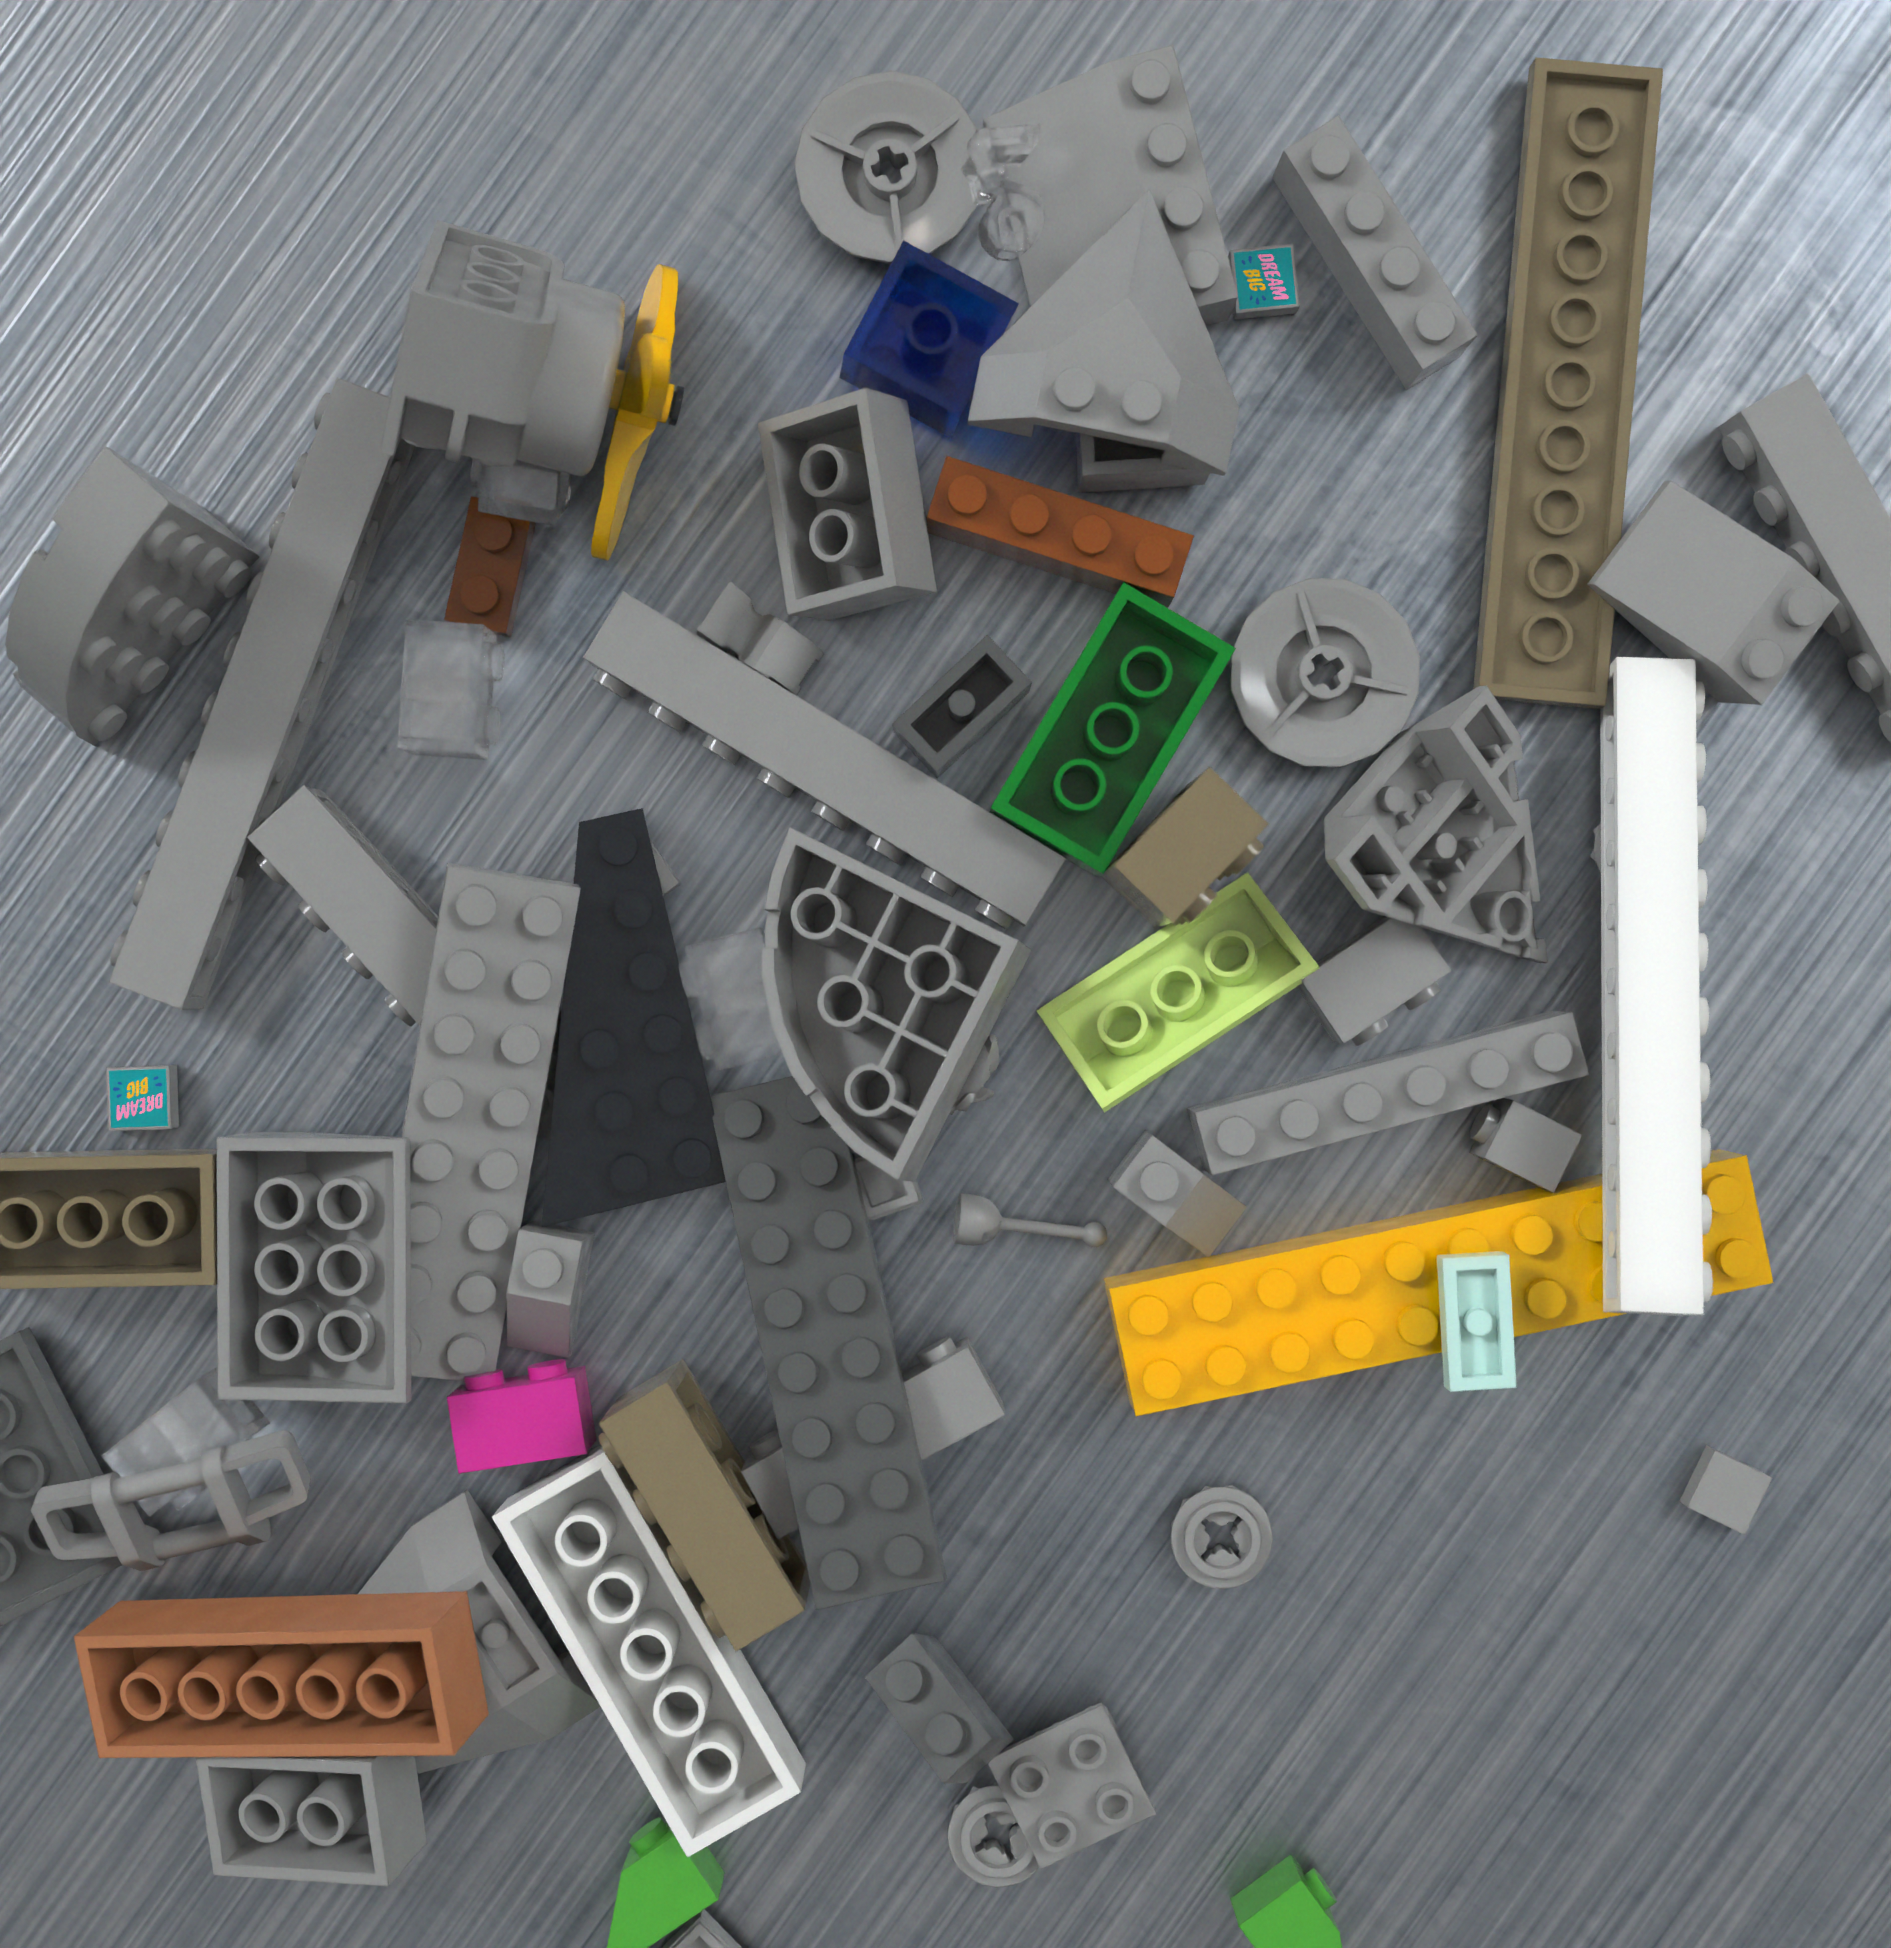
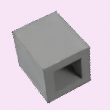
(1523, 1143)

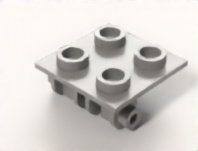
(1071, 1785)

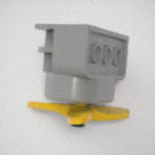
(525, 364)

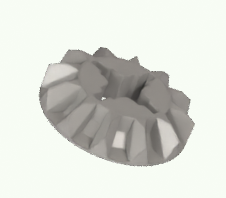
(1221, 1566)
(982, 1860)

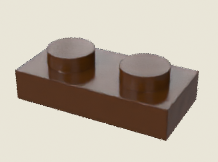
(489, 570)

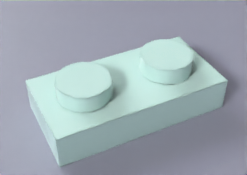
(1476, 1321)

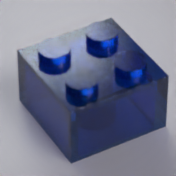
(926, 337)

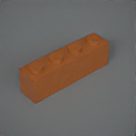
(1056, 532)

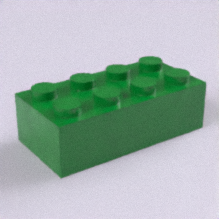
(1112, 730)

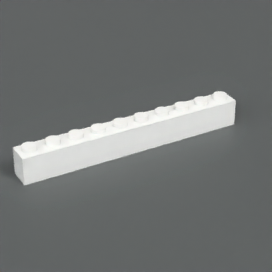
(1653, 991)

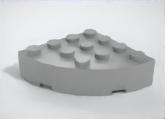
(118, 594)
(878, 998)

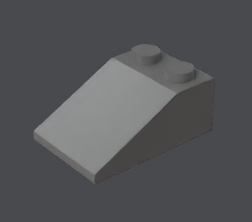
(1713, 595)

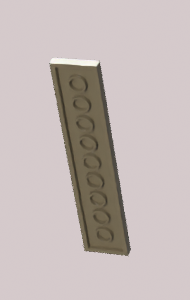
(1567, 380)

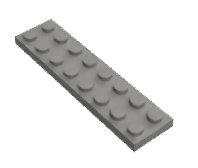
(479, 1104)

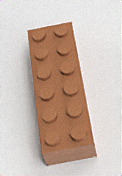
(283, 1676)

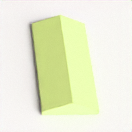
(1177, 992)

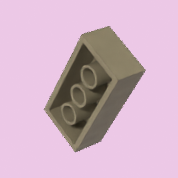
(108, 1218)
(696, 1492)

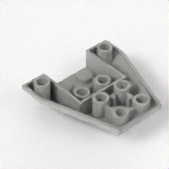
(525, 1683)

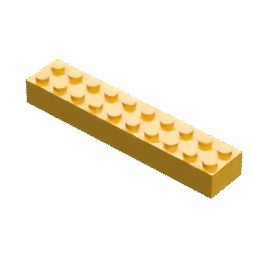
(1373, 1290)

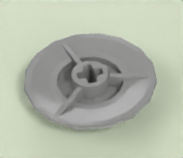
(876, 122)
(1334, 625)

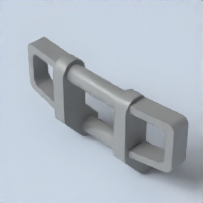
(143, 1546)

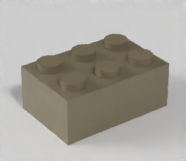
(1184, 849)

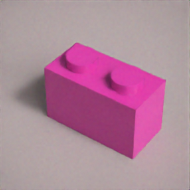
(521, 1417)

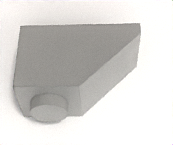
(1176, 1193)
(547, 1287)

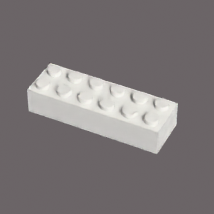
(643, 1646)

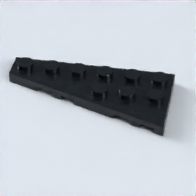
(629, 1067)

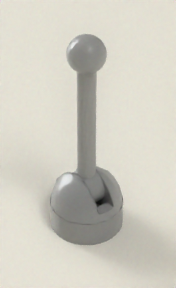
(979, 1221)

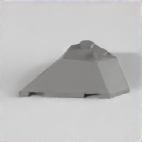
(1115, 354)
(1442, 830)

